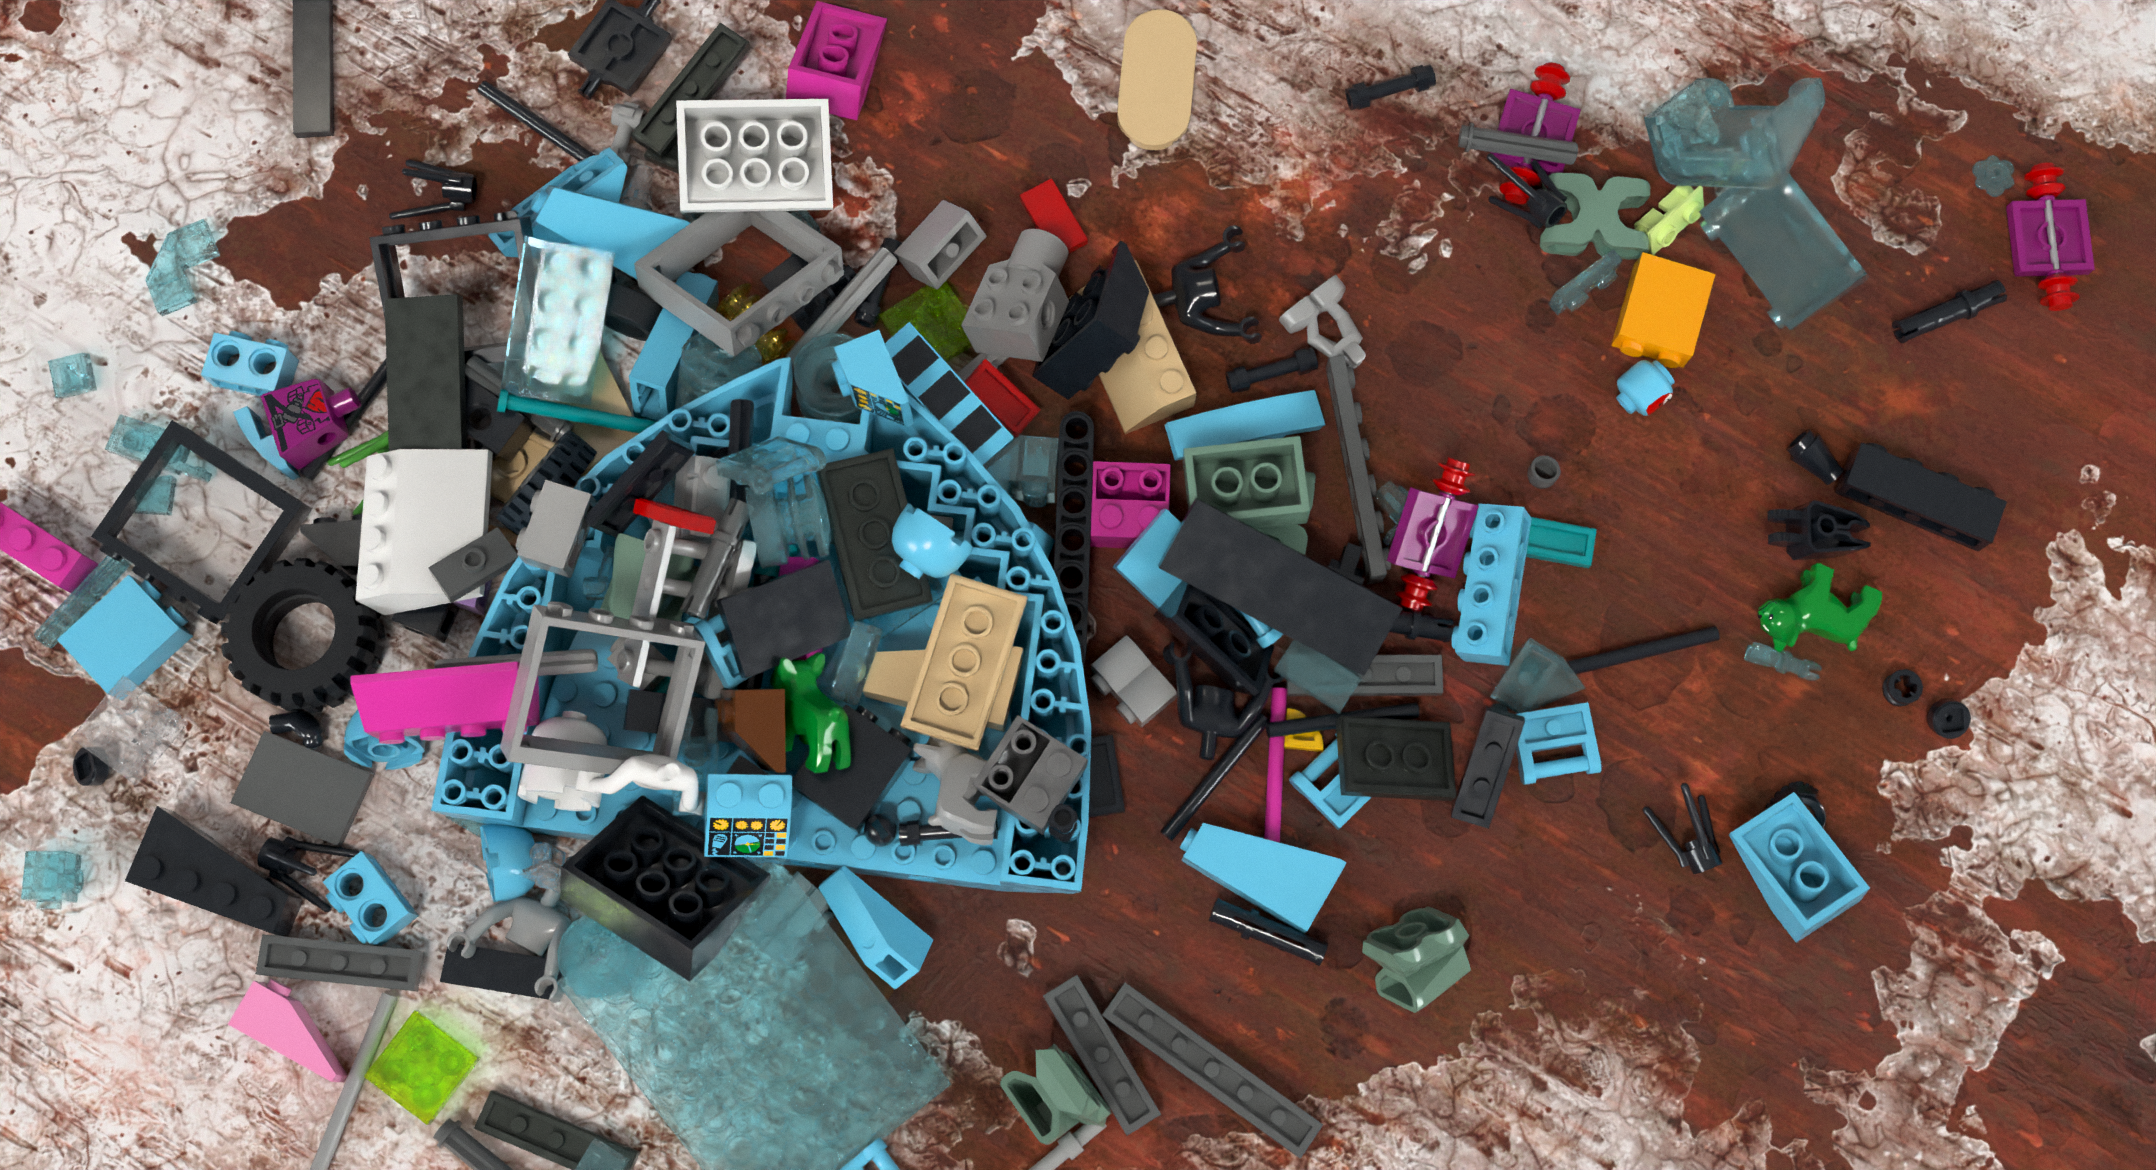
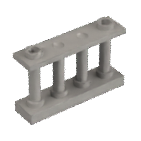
(659, 545)

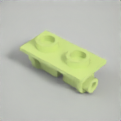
(1681, 209)

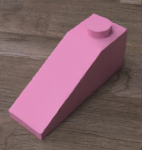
(286, 1027)

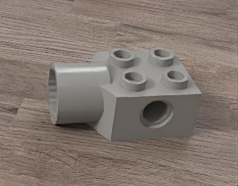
(1020, 300)

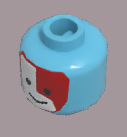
(1645, 387)

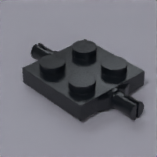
(619, 47)

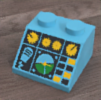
(871, 378)
(747, 815)

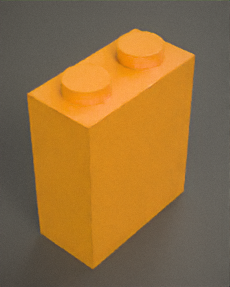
(1663, 310)

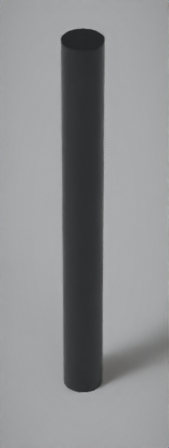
(533, 121)
(365, 397)
(1644, 650)
(1328, 721)
(1214, 778)

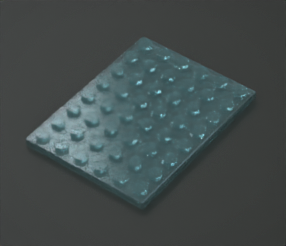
(767, 1052)

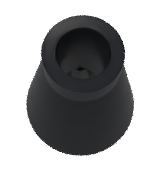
(1814, 456)

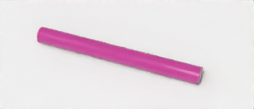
(1275, 768)

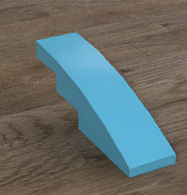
(1247, 422)

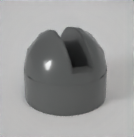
(1543, 472)

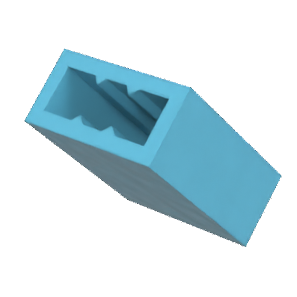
(126, 634)

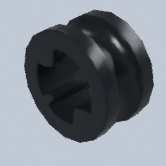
(1894, 695)

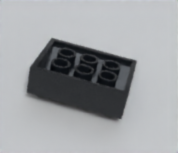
(658, 890)

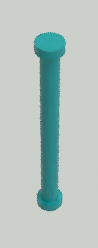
(571, 413)

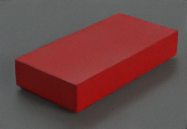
(1052, 214)
(1002, 397)
(674, 515)

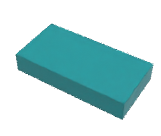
(1561, 542)

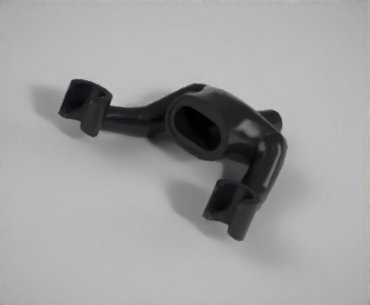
(1198, 290)
(1212, 707)

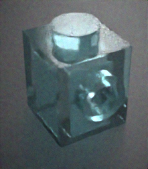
(52, 878)

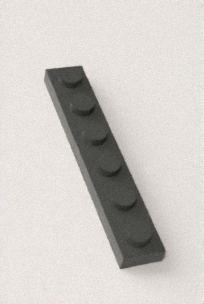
(1360, 484)
(1212, 1070)

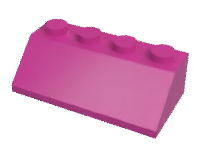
(438, 701)

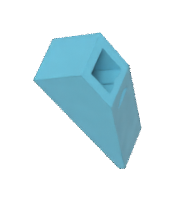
(878, 931)

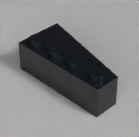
(203, 873)

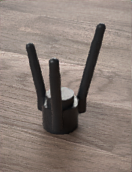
(457, 186)
(1545, 206)
(1701, 852)
(283, 859)

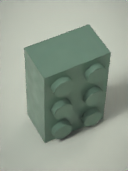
(1251, 480)

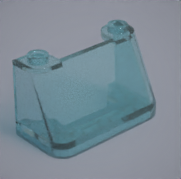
(1713, 143)
(1784, 249)

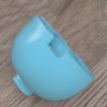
(927, 545)
(365, 748)
(506, 854)

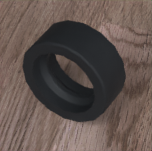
(630, 312)

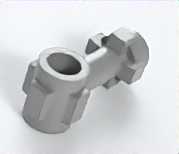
(627, 118)

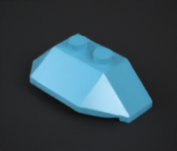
(595, 176)

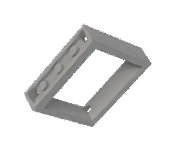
(709, 234)
(588, 756)

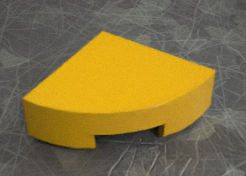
(1306, 741)

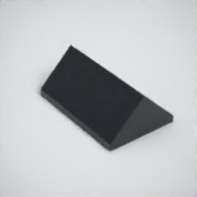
(1216, 637)

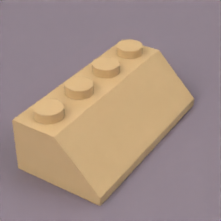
(1151, 378)

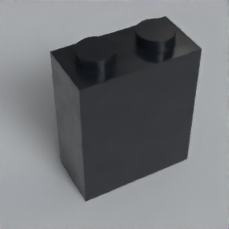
(874, 768)

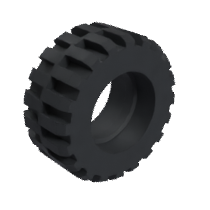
(267, 603)

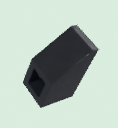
(337, 539)

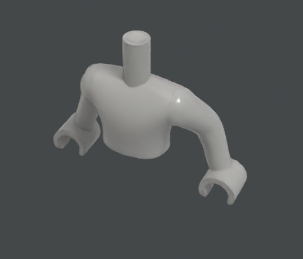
(533, 928)

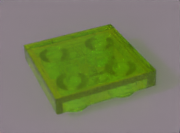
(935, 316)
(422, 1067)

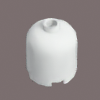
(560, 783)

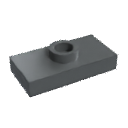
(474, 565)

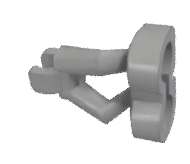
(1305, 315)

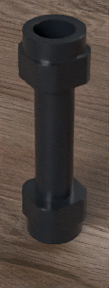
(1420, 78)
(868, 311)
(1302, 361)
(1062, 823)
(914, 833)

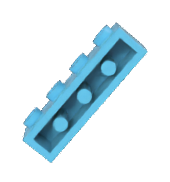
(1492, 584)

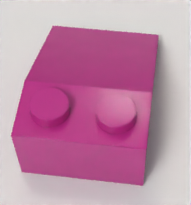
(836, 58)

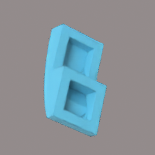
(254, 431)

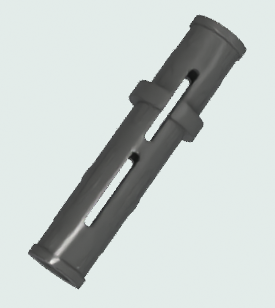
(720, 552)

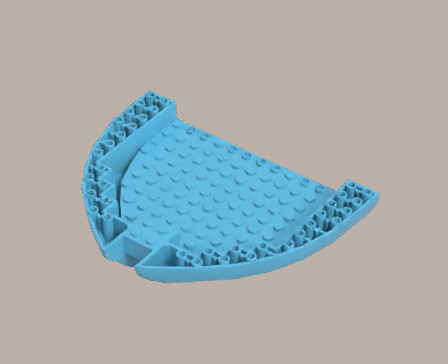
(938, 479)

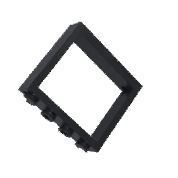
(388, 267)
(267, 553)

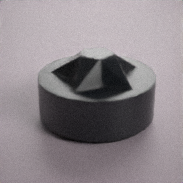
(1949, 718)
(89, 769)

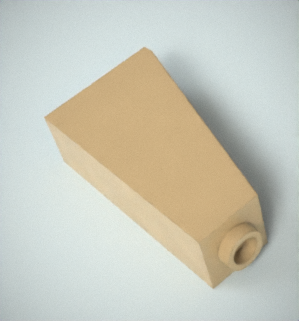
(895, 673)

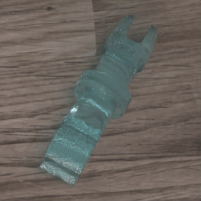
(1783, 661)

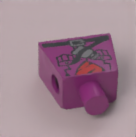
(308, 419)

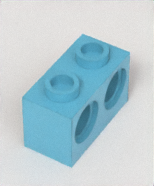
(247, 372)
(376, 892)

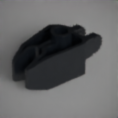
(1818, 531)

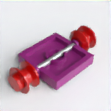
(1539, 118)
(2050, 237)
(1433, 533)

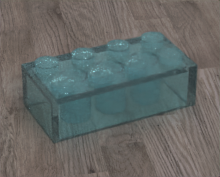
(557, 320)

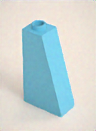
(604, 224)
(657, 367)
(1269, 874)

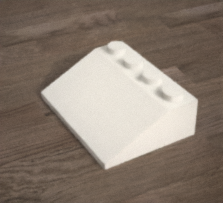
(754, 155)
(415, 514)

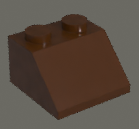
(755, 724)

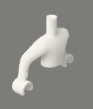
(650, 772)

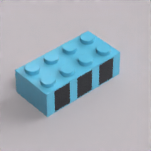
(945, 395)

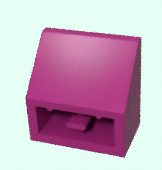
(1126, 500)

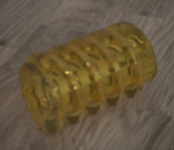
(770, 344)

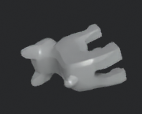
(957, 796)

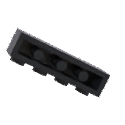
(1921, 496)

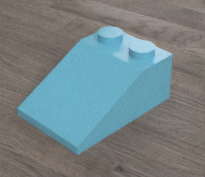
(1797, 867)

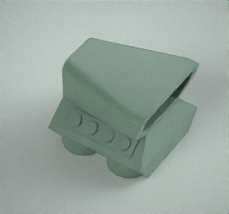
(627, 569)
(1418, 957)
(1056, 1097)

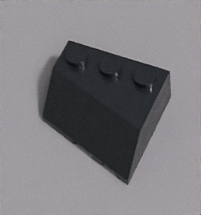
(1096, 326)

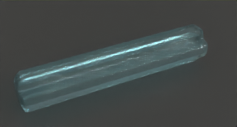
(80, 600)

